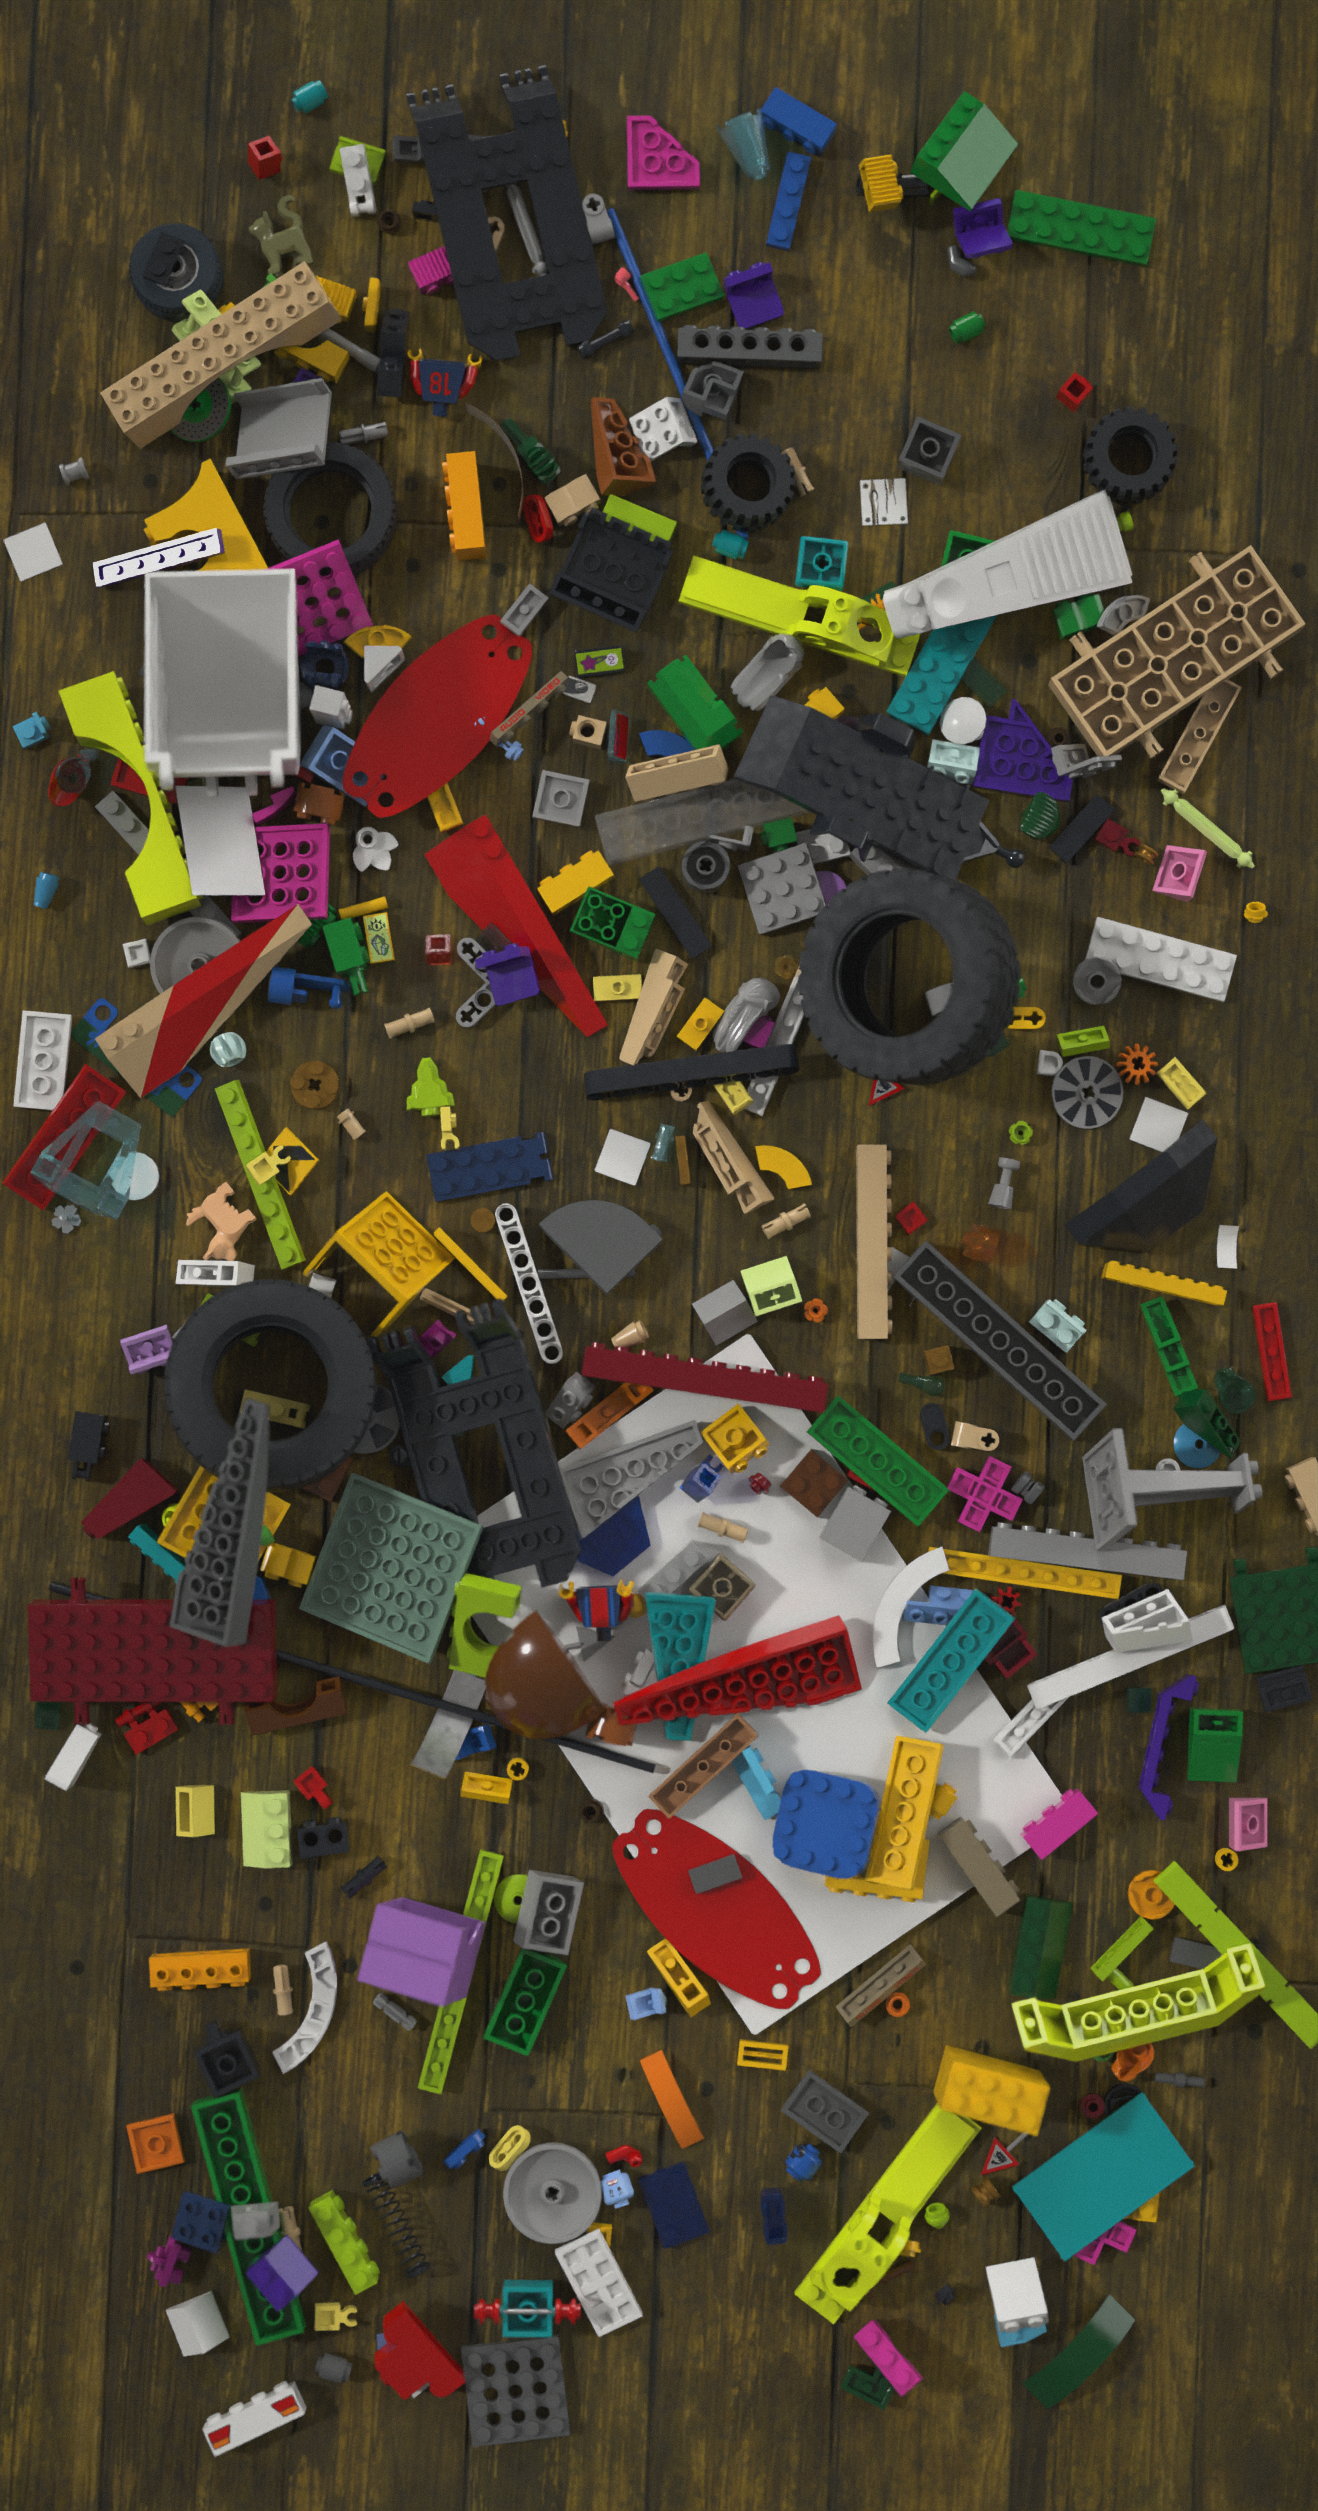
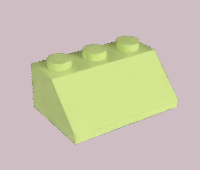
(266, 1829)

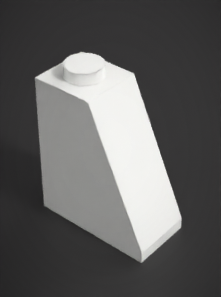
(73, 1756)

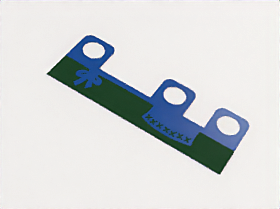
(168, 1096)

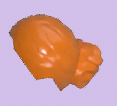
(1132, 2061)

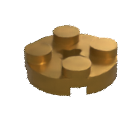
(301, 1081)

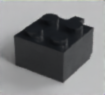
(226, 2059)

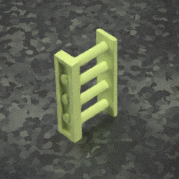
(201, 313)

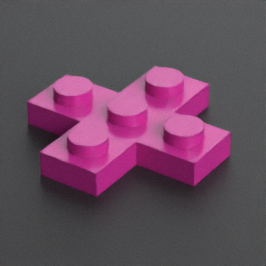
(984, 1494)
(1118, 2236)

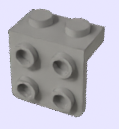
(1074, 761)

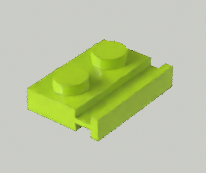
(374, 156)

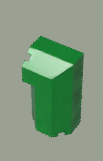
(694, 706)

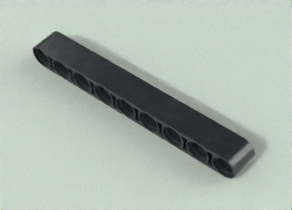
(691, 1072)

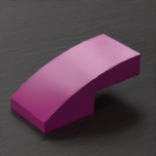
(281, 801)

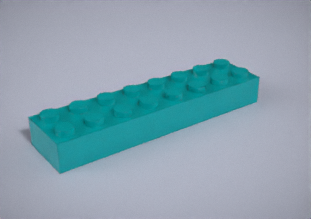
(162, 1556)

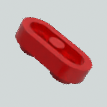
(538, 518)

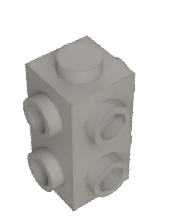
(570, 1399)

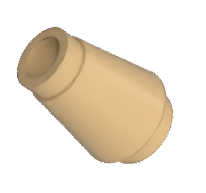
(631, 1335)

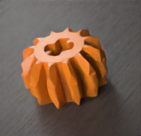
(1144, 1062)

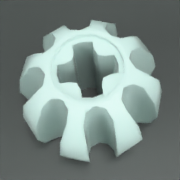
(228, 1049)

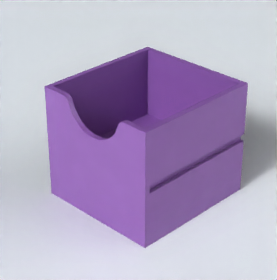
(421, 1951)

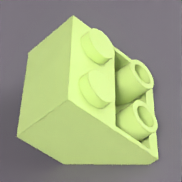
(771, 1286)

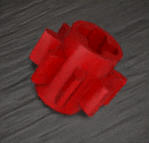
(1013, 1602)

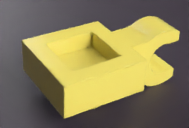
(448, 1121)

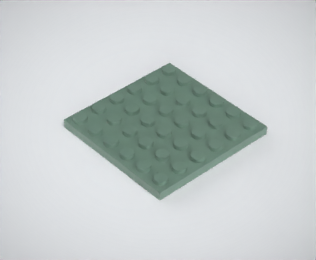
(391, 1567)

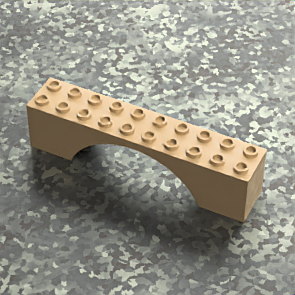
(274, 317)

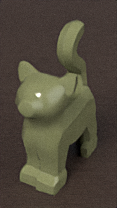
(282, 244)

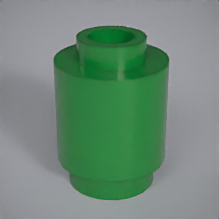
(967, 327)

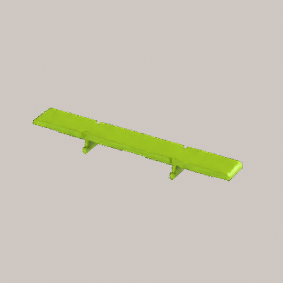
(1226, 1935)

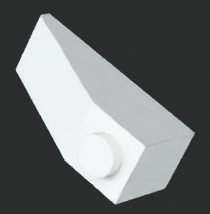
(213, 1273)

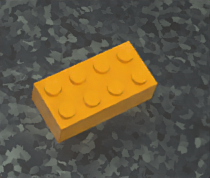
(465, 502)

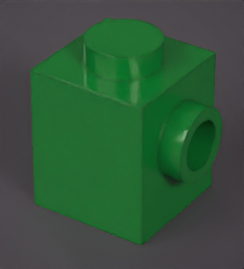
(778, 835)

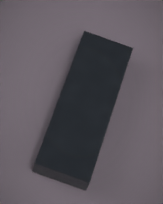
(1081, 828)

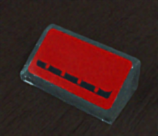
(618, 736)

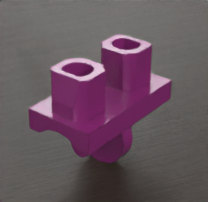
(436, 1338)
(164, 2260)

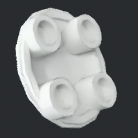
(963, 721)

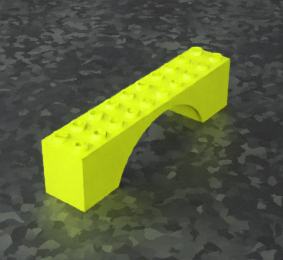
(105, 722)

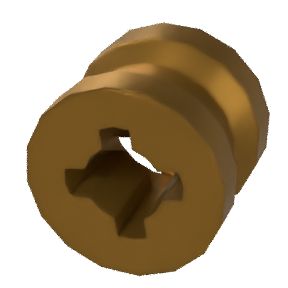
(985, 2192)

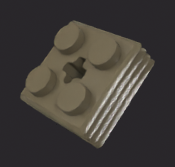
(738, 1584)

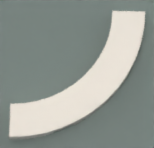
(894, 1601)
(319, 2013)

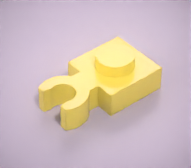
(265, 1167)
(329, 2316)

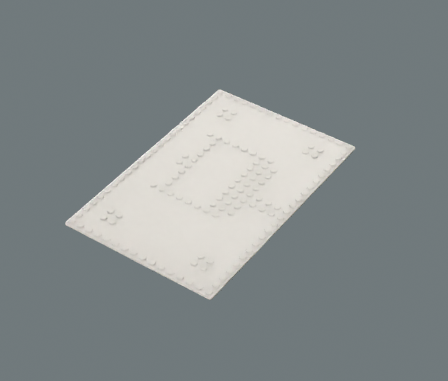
(850, 1736)

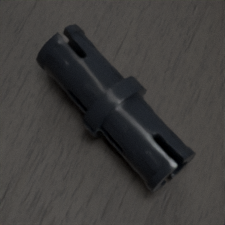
(364, 1877)

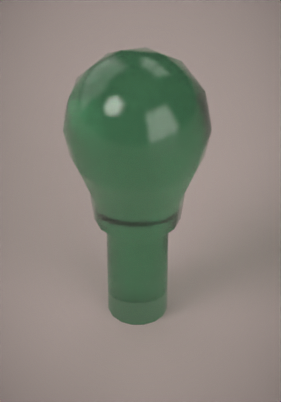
(931, 1385)

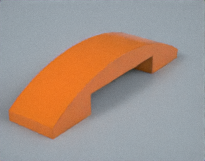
(607, 1413)
(671, 2099)

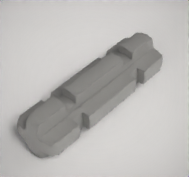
(394, 2011)

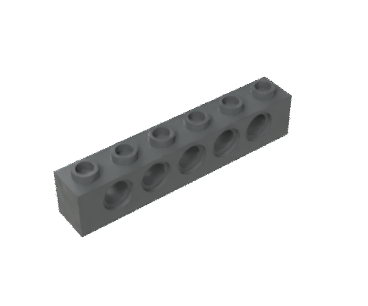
(760, 356)

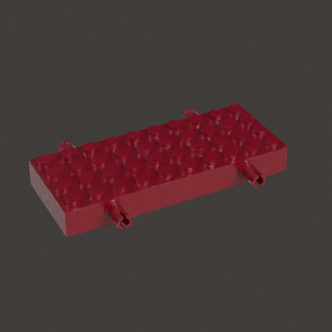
(131, 1654)

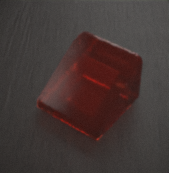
(438, 949)

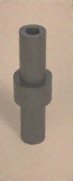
(1179, 2079)

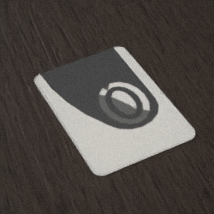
(579, 689)

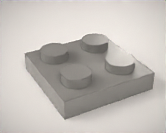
(561, 798)

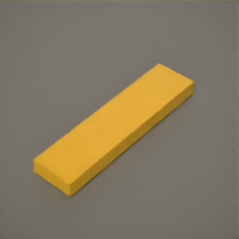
(469, 1264)

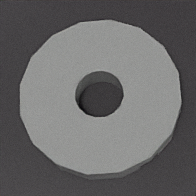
(1097, 966)

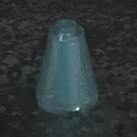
(747, 143)

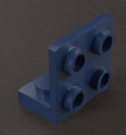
(201, 2222)

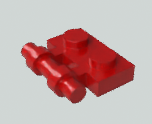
(151, 1730)

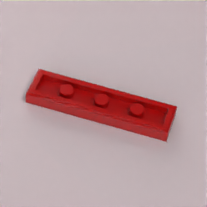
(1271, 1351)

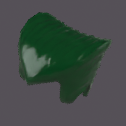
(1040, 817)

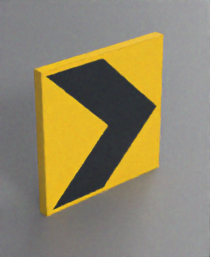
(300, 1164)

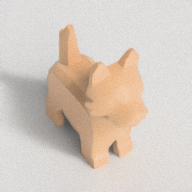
(226, 1221)

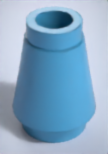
(45, 889)

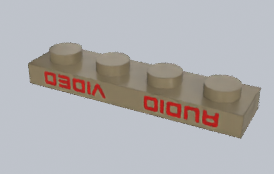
(521, 716)
(880, 1985)

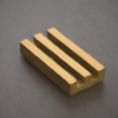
(682, 1160)

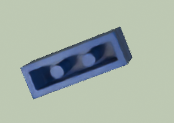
(798, 122)

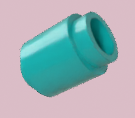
(309, 97)
(730, 544)

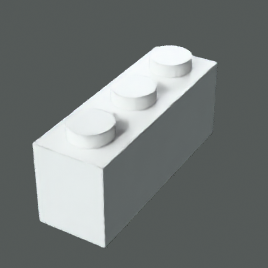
(330, 707)

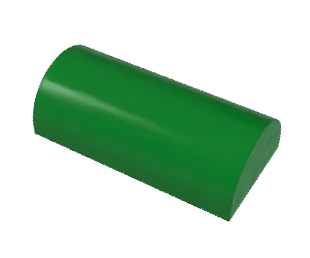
(525, 2000)

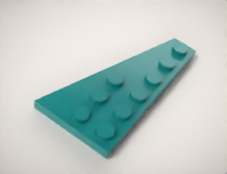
(679, 1641)

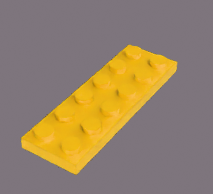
(904, 1812)

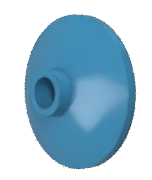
(1187, 1452)

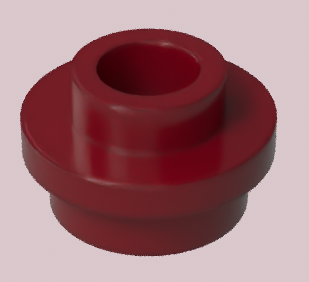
(759, 1484)
(1089, 2098)

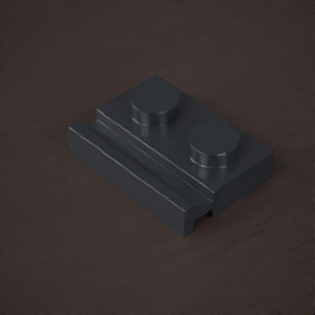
(1283, 1688)

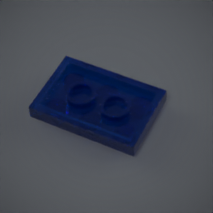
(674, 2205)

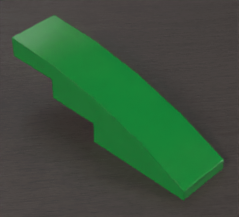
(1168, 1346)

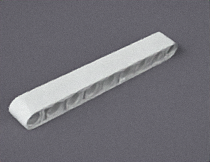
(1113, 1664)

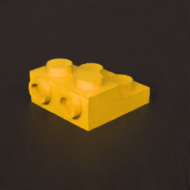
(735, 1439)

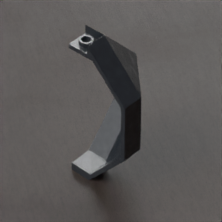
(1153, 1199)

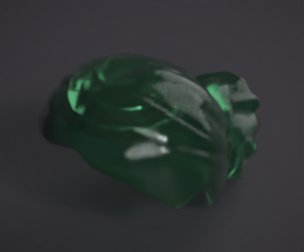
(1234, 1391)

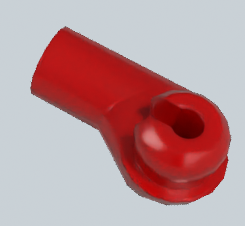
(625, 2153)

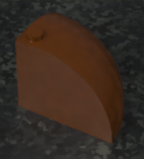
(538, 1684)

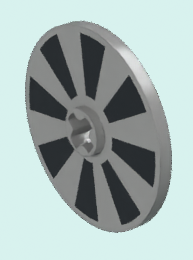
(1104, 1085)

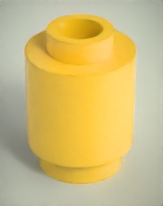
(943, 1800)

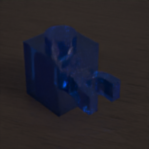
(702, 1480)

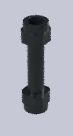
(624, 330)

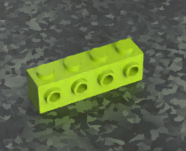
(344, 2242)

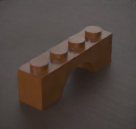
(324, 1702)

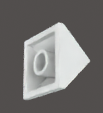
(380, 663)
(198, 2324)

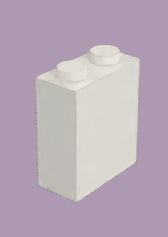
(1017, 2295)

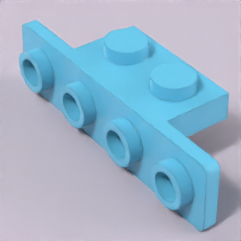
(757, 1781)

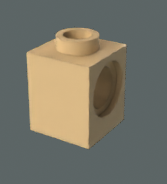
(593, 741)

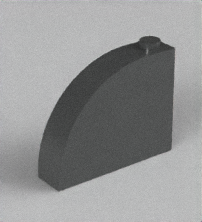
(602, 1239)

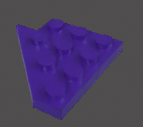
(1018, 758)

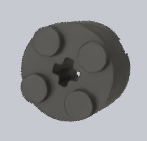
(705, 853)
(397, 2159)

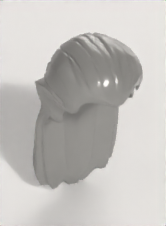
(768, 671)
(750, 1004)

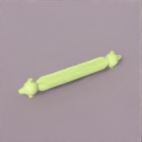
(1207, 828)

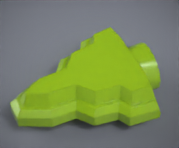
(429, 1091)

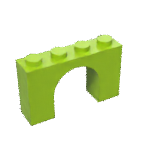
(474, 1596)

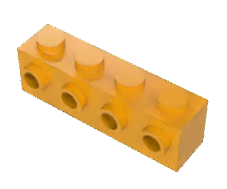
(200, 1967)

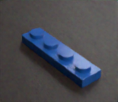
(788, 201)

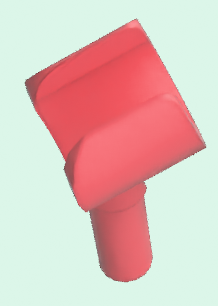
(621, 279)

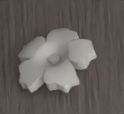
(66, 1218)

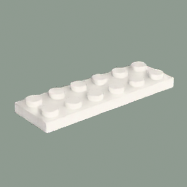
(1163, 959)

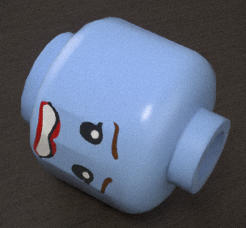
(616, 2189)

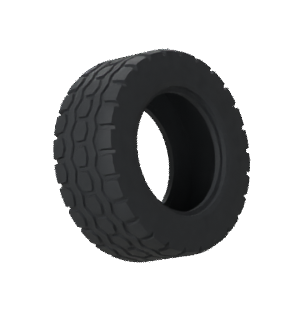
(838, 962)

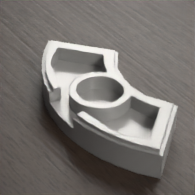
(1123, 611)

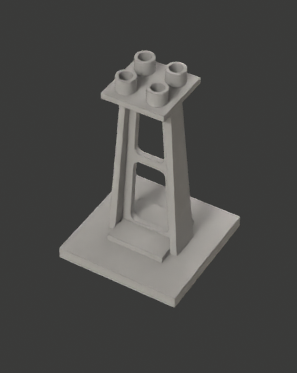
(1117, 1490)

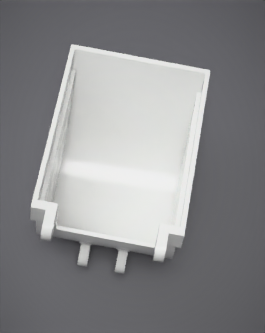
(222, 676)

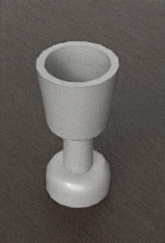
(1003, 1193)

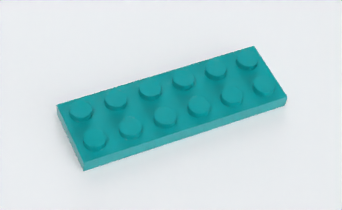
(937, 673)
(951, 1660)

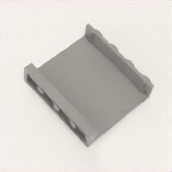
(281, 428)

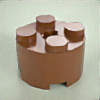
(319, 802)
(609, 1730)

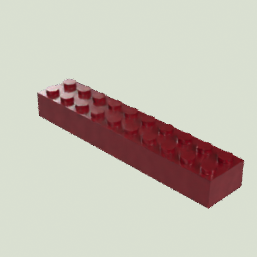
(705, 1379)

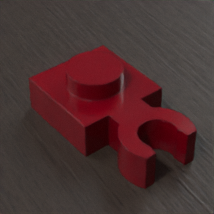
(1113, 836)

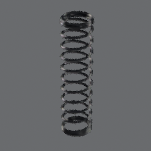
(418, 2268)

